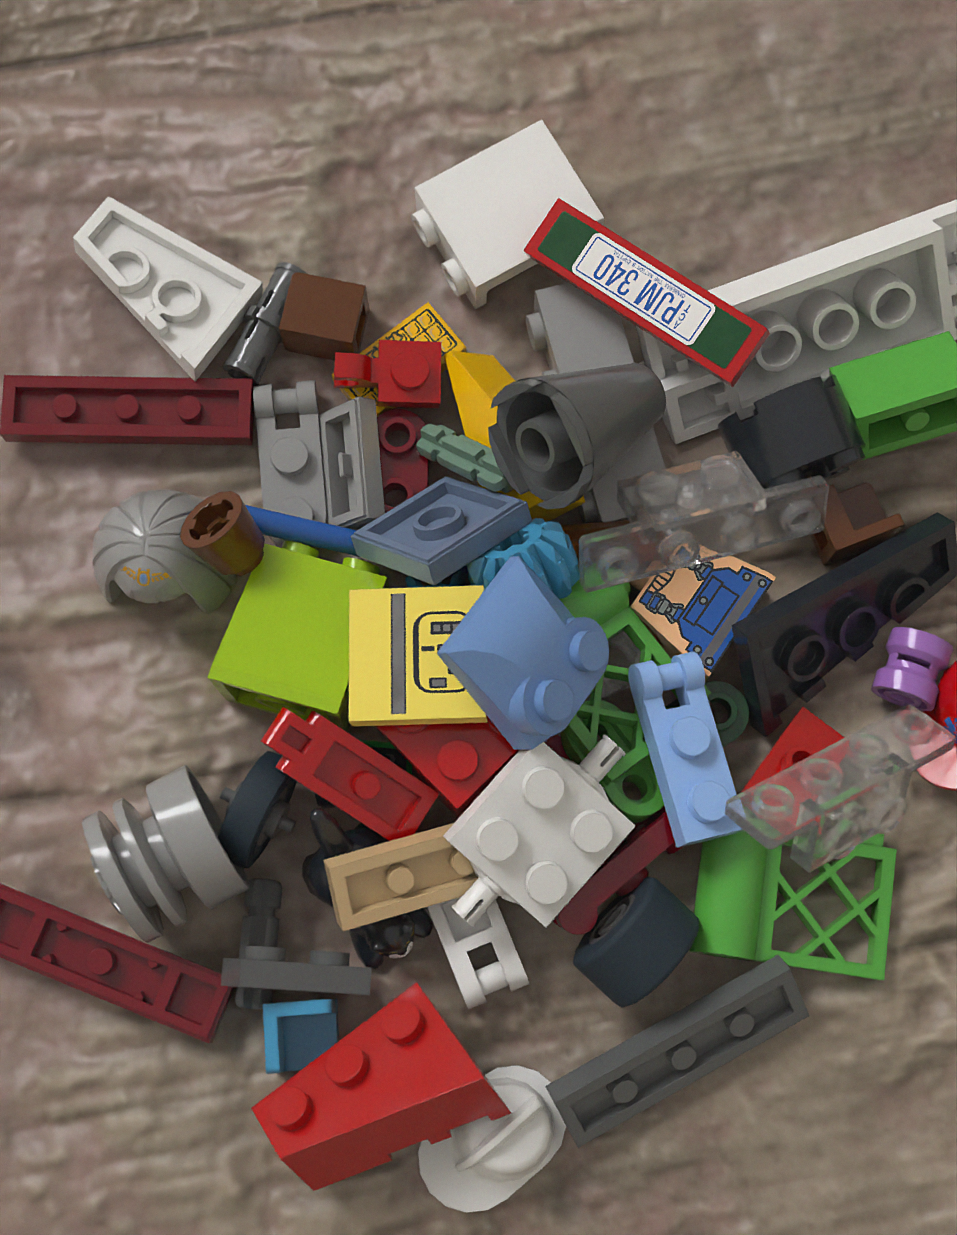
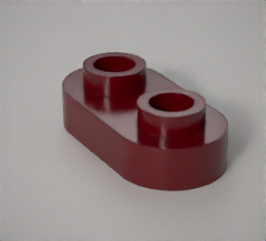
(403, 465)

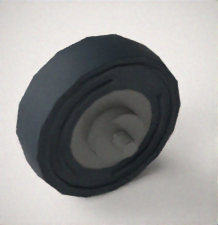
(256, 811)

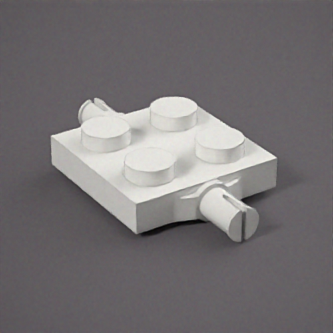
(539, 831)

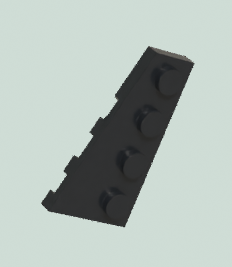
(838, 616)

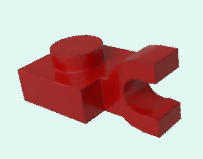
(403, 373)

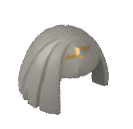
(145, 557)

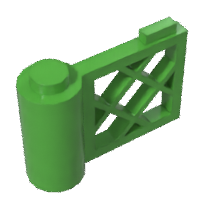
(612, 612)
(739, 905)

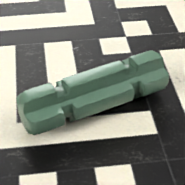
(462, 456)

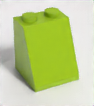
(293, 634)

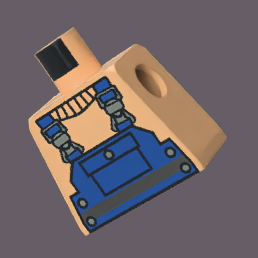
(698, 605)

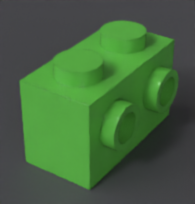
(899, 392)

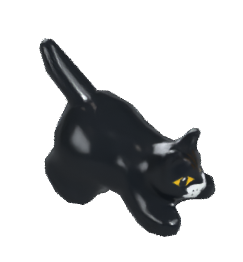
(373, 941)

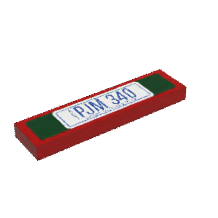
(646, 292)

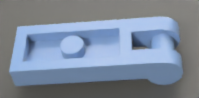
(684, 748)

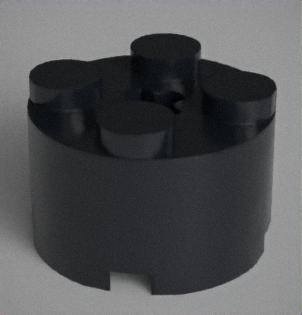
(797, 434)

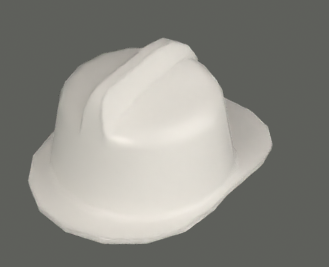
(495, 1158)

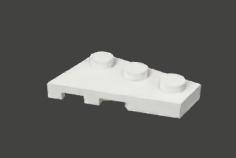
(167, 283)

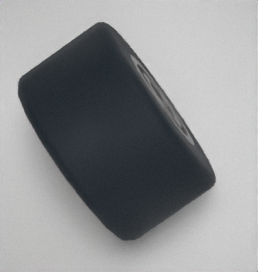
(636, 942)

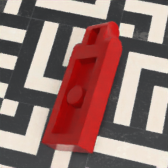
(349, 774)

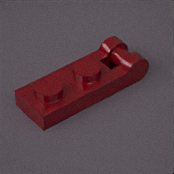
(619, 872)

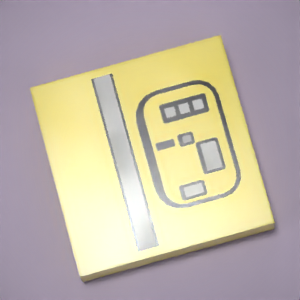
(396, 661)

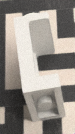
(492, 207)

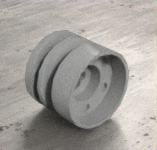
(163, 854)

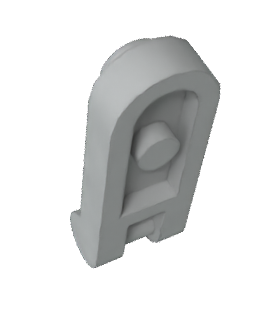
(293, 456)

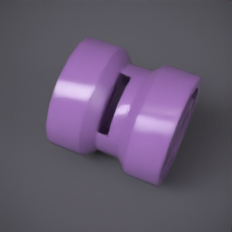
(912, 668)

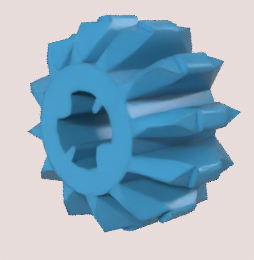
(541, 547)

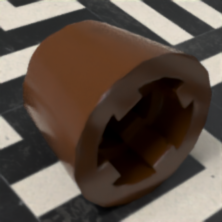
(224, 534)

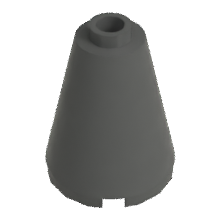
(572, 428)

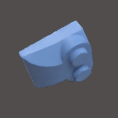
(525, 656)

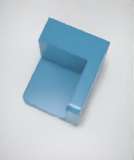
(298, 1033)

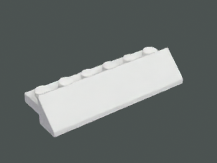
(821, 314)

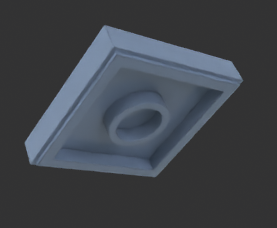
(441, 529)

